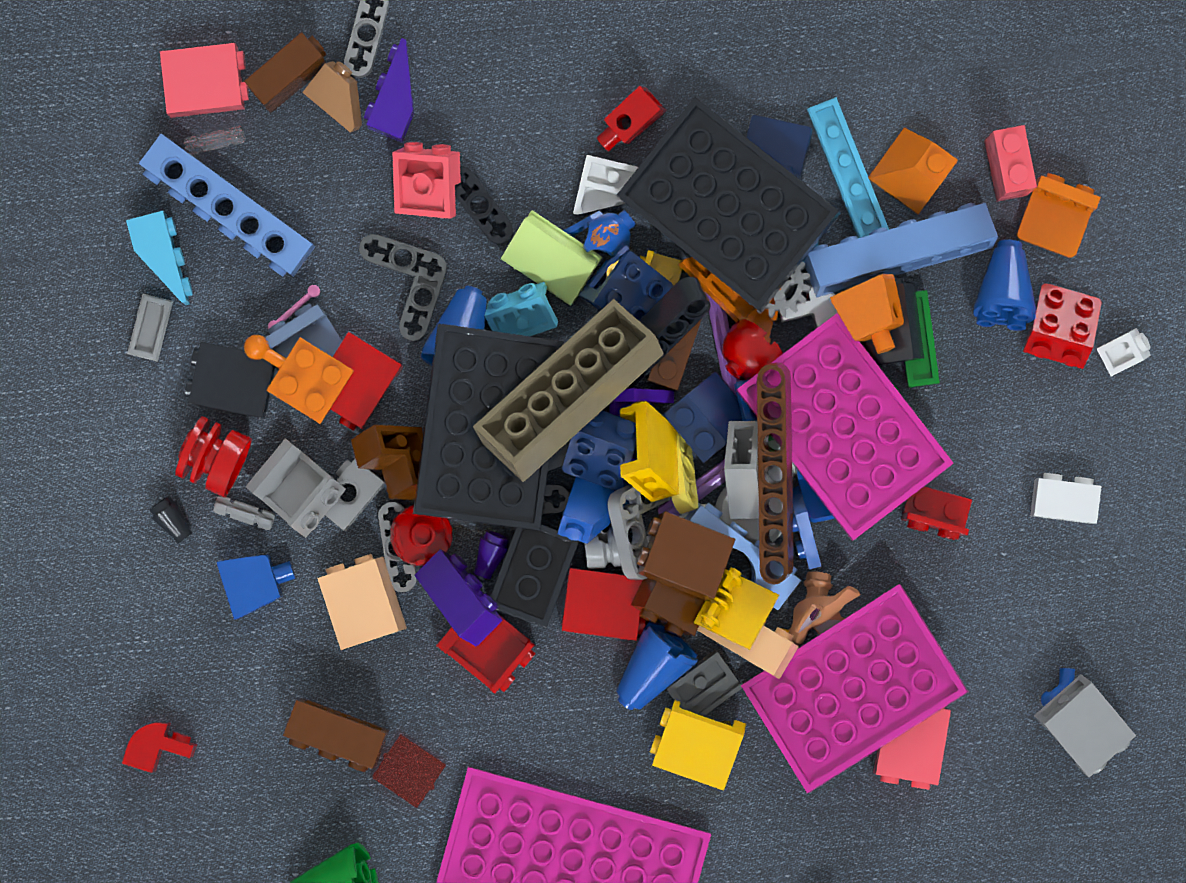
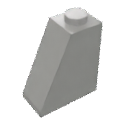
(742, 469)

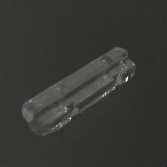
(214, 140)

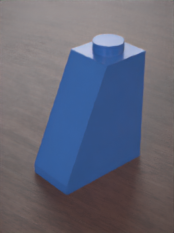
(586, 511)

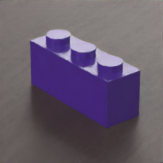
(459, 597)

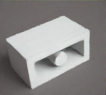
(1065, 500)

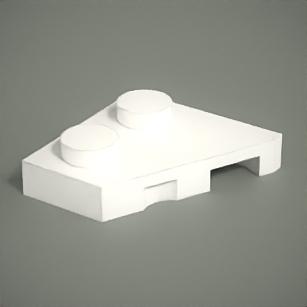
(601, 183)

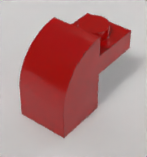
(149, 742)

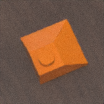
(912, 170)

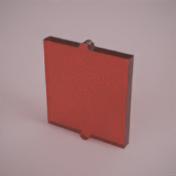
(408, 771)

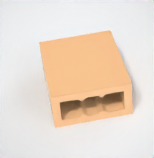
(361, 601)

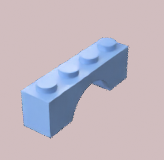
(710, 518)

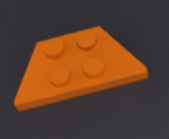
(727, 298)

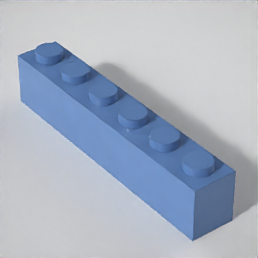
(901, 248)

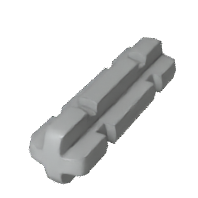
(244, 512)

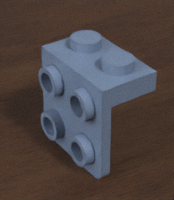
(311, 326)

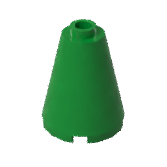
(343, 867)

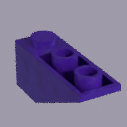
(394, 105)

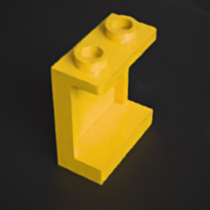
(657, 460)
(697, 746)

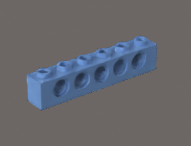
(166, 153)

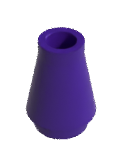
(490, 553)

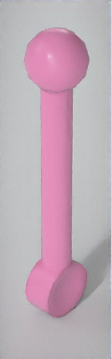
(313, 292)

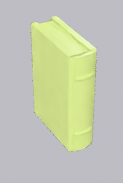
(551, 257)

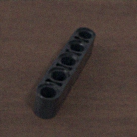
(675, 315)

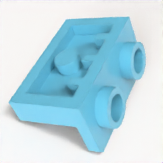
(522, 311)

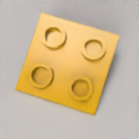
(737, 609)

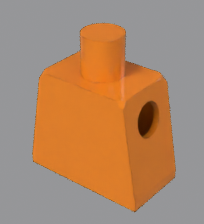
(871, 311)

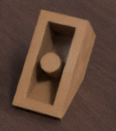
(336, 94)

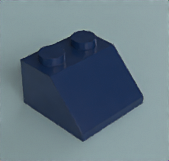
(705, 415)

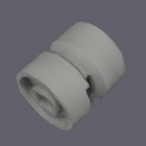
(602, 551)

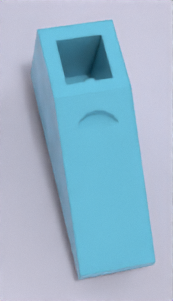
(155, 245)

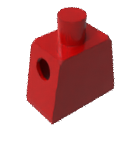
(643, 112)

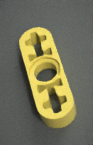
(687, 498)

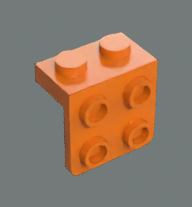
(1057, 215)

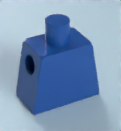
(253, 582)

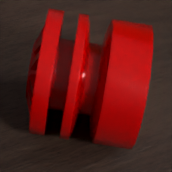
(213, 456)

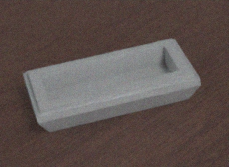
(150, 327)

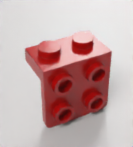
(1063, 326)

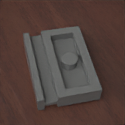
(705, 685)

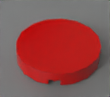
(419, 536)

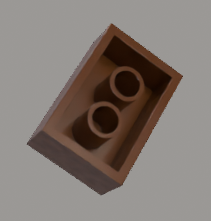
(335, 734)

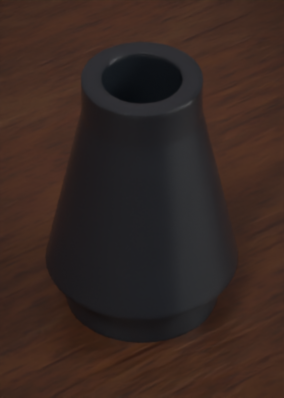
(170, 518)

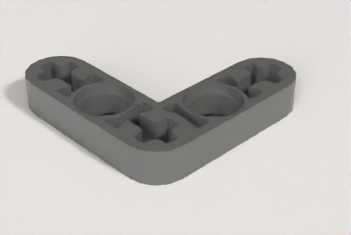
(421, 279)

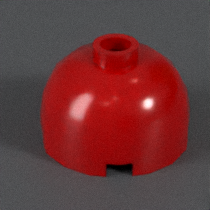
(747, 350)

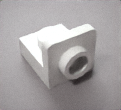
(1124, 351)

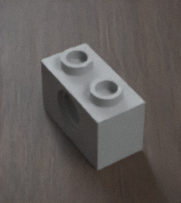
(367, 487)

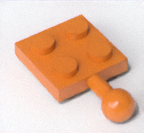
(305, 379)

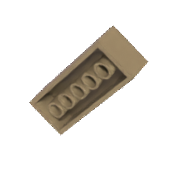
(568, 390)

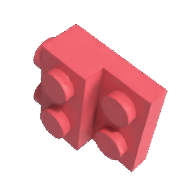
(425, 180)

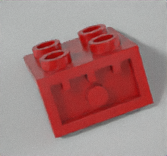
(938, 511)

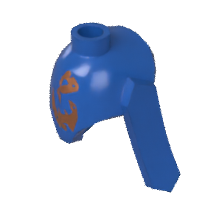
(605, 233)

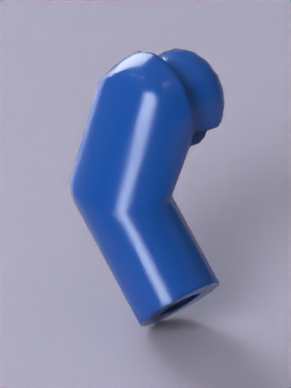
(1066, 676)

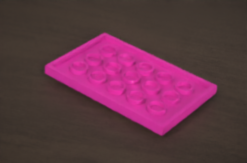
(851, 429)
(855, 689)

